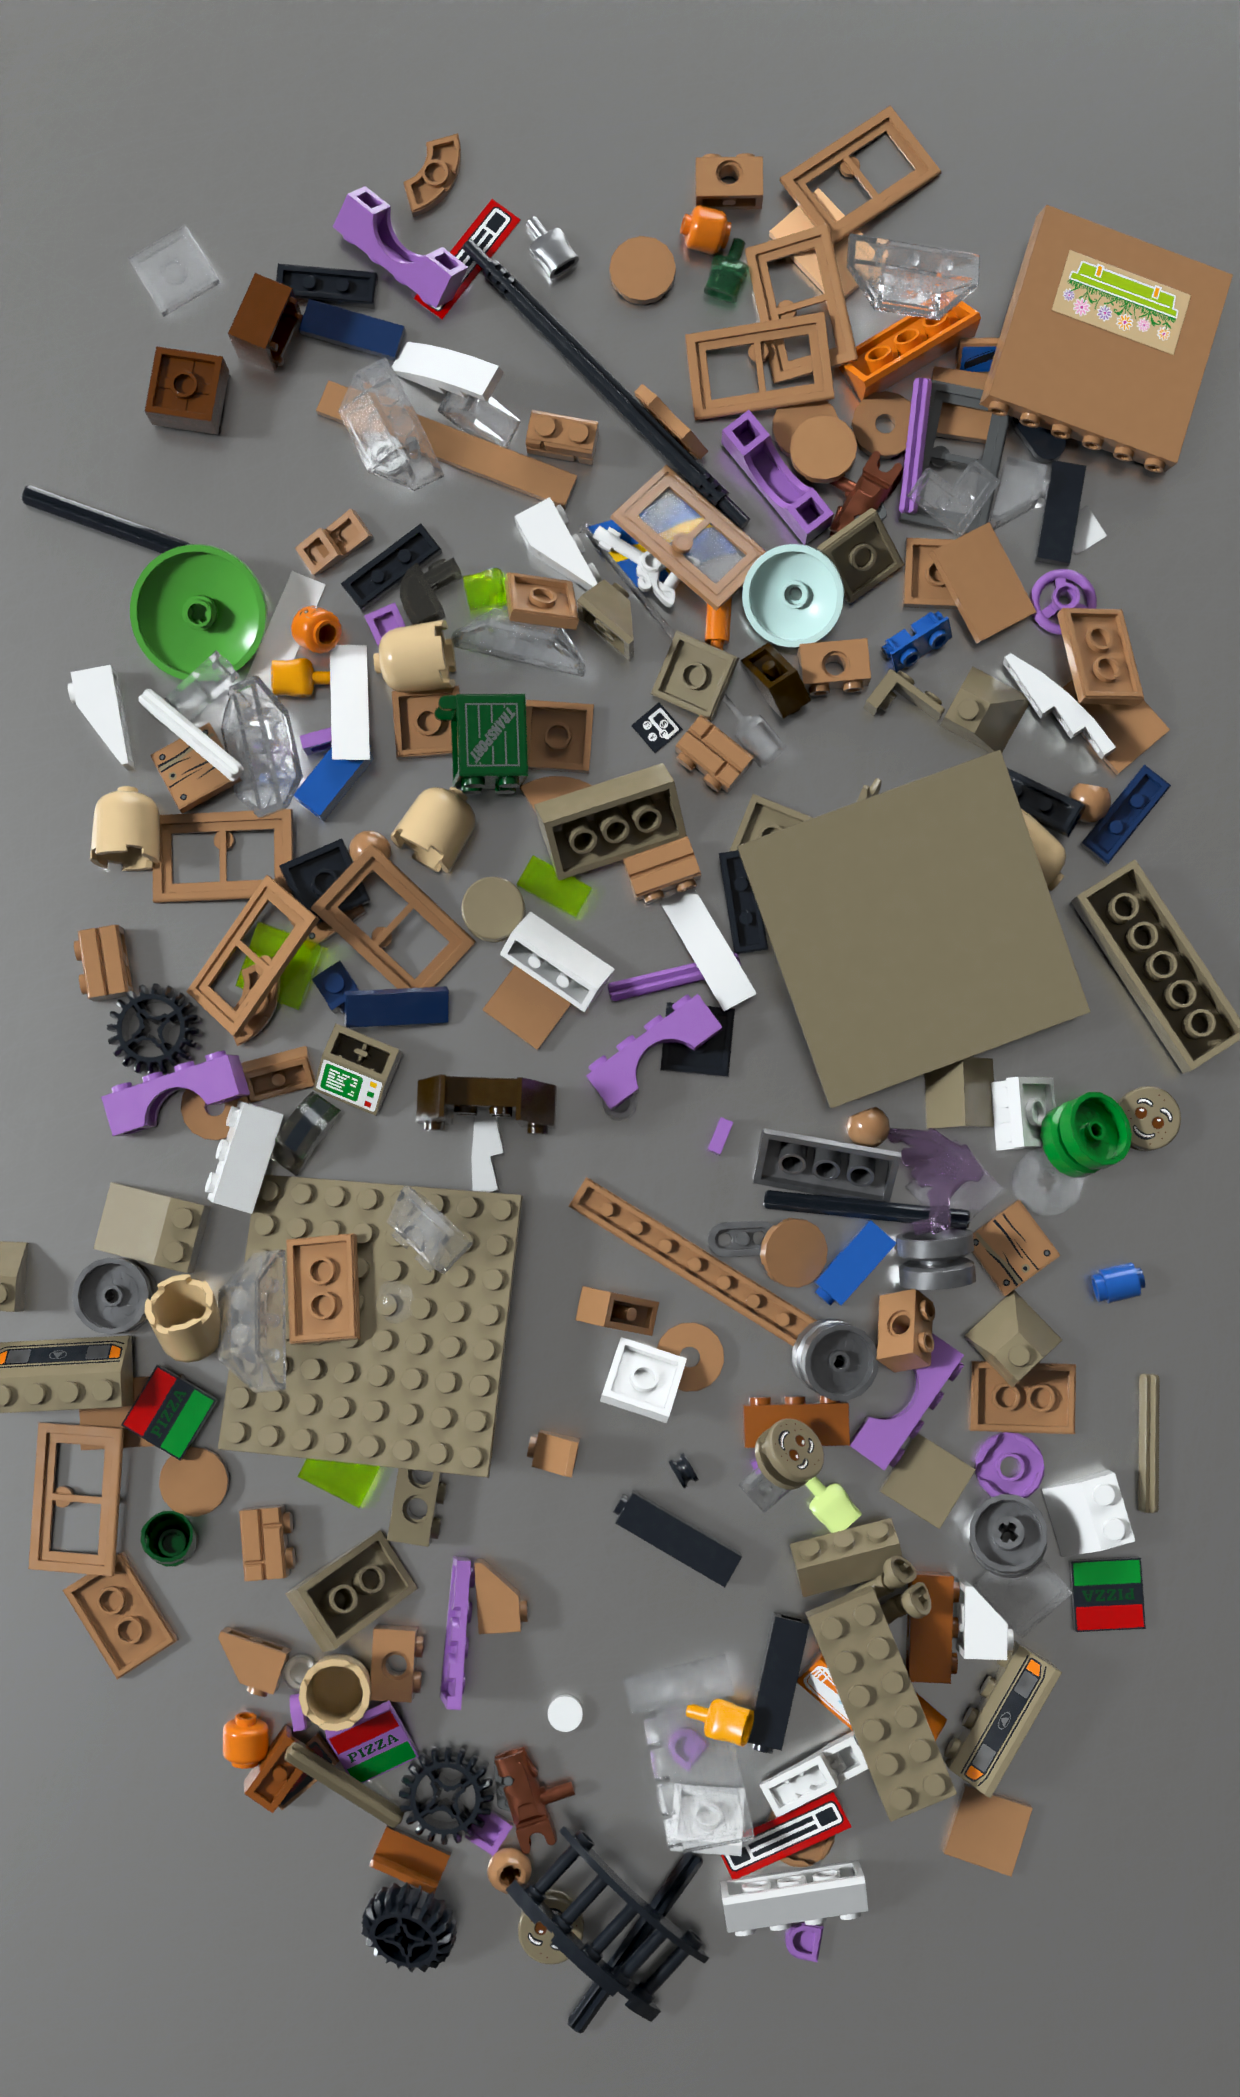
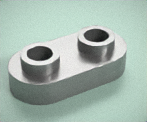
(741, 1235)

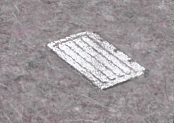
(702, 1785)

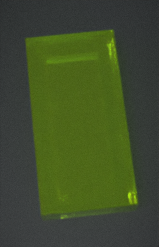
(564, 894)

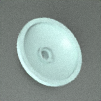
(773, 609)

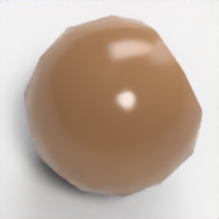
(1096, 801)
(364, 839)
(868, 1127)
(507, 1866)

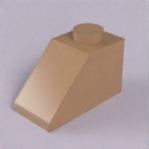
(617, 1311)
(554, 1452)
(497, 1602)
(254, 1660)

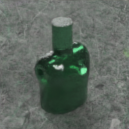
(727, 274)

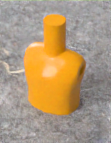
(296, 677)
(724, 1721)

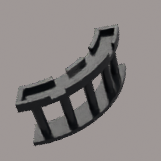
(589, 1955)

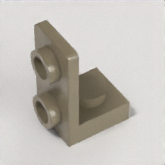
(902, 683)

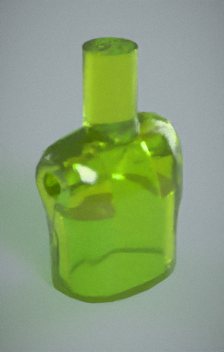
(485, 589)

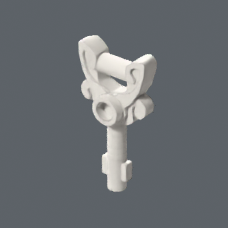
(647, 565)

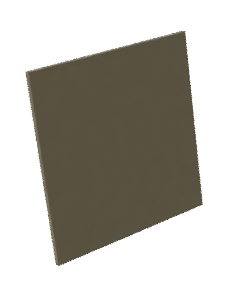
(914, 928)
(406, 1390)

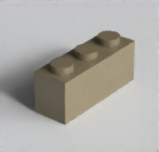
(844, 1556)

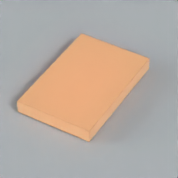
(807, 260)

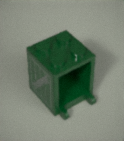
(486, 741)

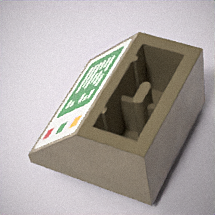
(356, 1069)

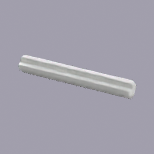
(191, 734)

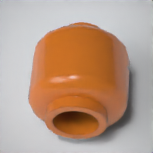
(706, 229)
(316, 629)
(245, 1740)

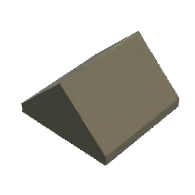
(960, 1095)

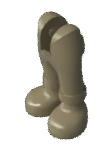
(897, 1574)

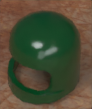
(165, 1548)

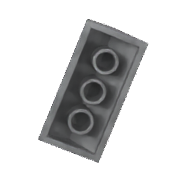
(825, 1166)

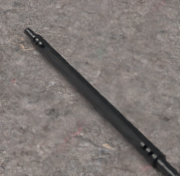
(606, 383)

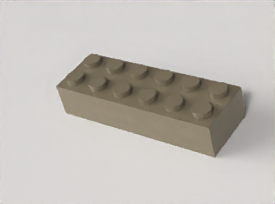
(1159, 966)
(881, 1703)

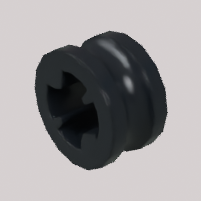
(683, 1470)

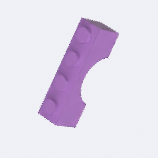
(367, 224)
(758, 457)
(688, 1025)
(137, 1106)
(882, 1437)

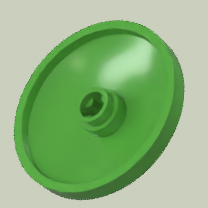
(197, 604)

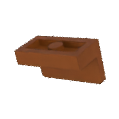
(274, 1775)
(410, 1859)

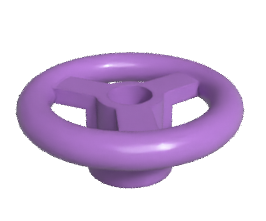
(1062, 589)

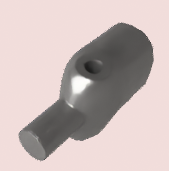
(551, 249)

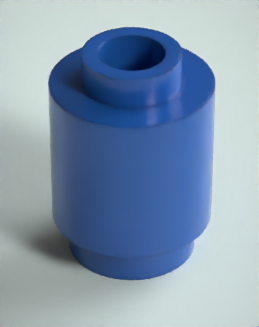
(1118, 1283)

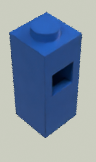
(329, 784)
(853, 1264)

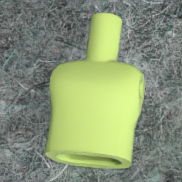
(832, 1505)

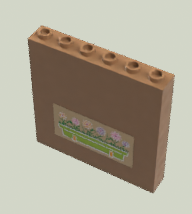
(1106, 340)

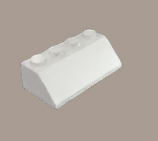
(794, 1897)

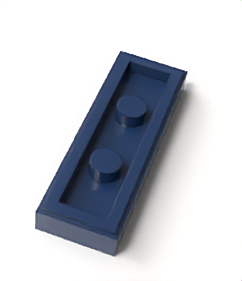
(352, 330)
(1125, 815)
(396, 1007)

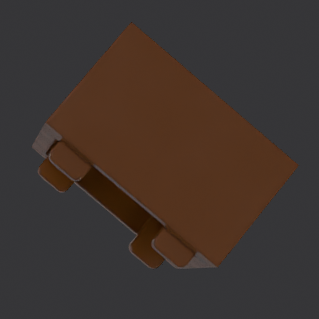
(265, 322)
(187, 390)

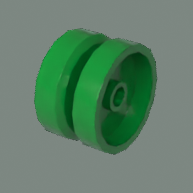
(1086, 1135)

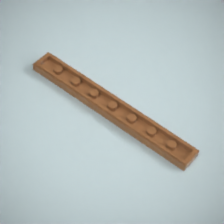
(477, 455)
(690, 1261)

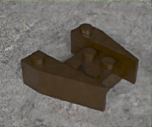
(445, 1095)

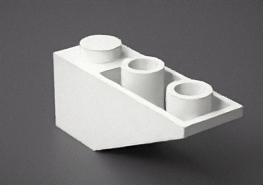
(550, 541)

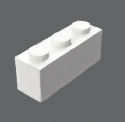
(557, 961)
(243, 1156)

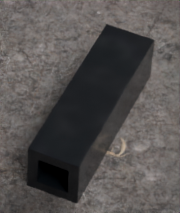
(677, 1537)
(777, 1682)

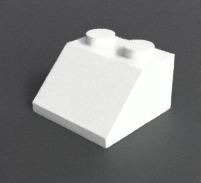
(1088, 1514)
(981, 1629)

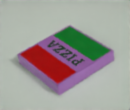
(373, 1744)

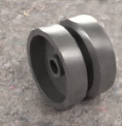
(936, 1259)
(94, 1295)
(853, 1368)
(1003, 1515)

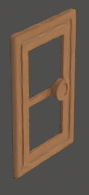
(840, 151)
(757, 259)
(756, 334)
(222, 823)
(370, 948)
(266, 966)
(44, 1497)

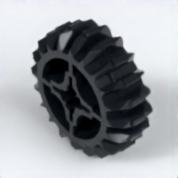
(168, 1021)
(438, 1780)
(409, 1927)

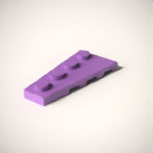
(456, 1642)

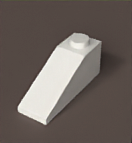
(101, 702)

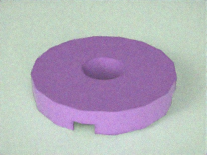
(1005, 1445)

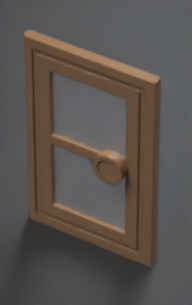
(689, 536)

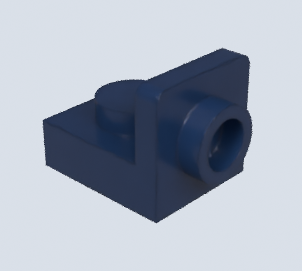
(333, 984)

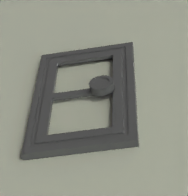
(940, 455)

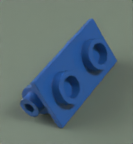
(930, 633)

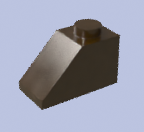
(776, 680)

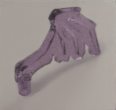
(937, 1165)

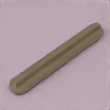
(1148, 1443)
(344, 1784)

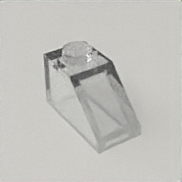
(480, 418)
(1018, 490)
(202, 686)

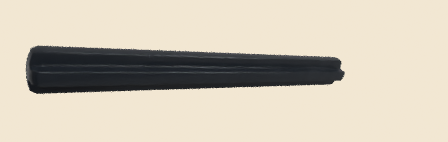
(99, 520)
(857, 1208)
(639, 1933)

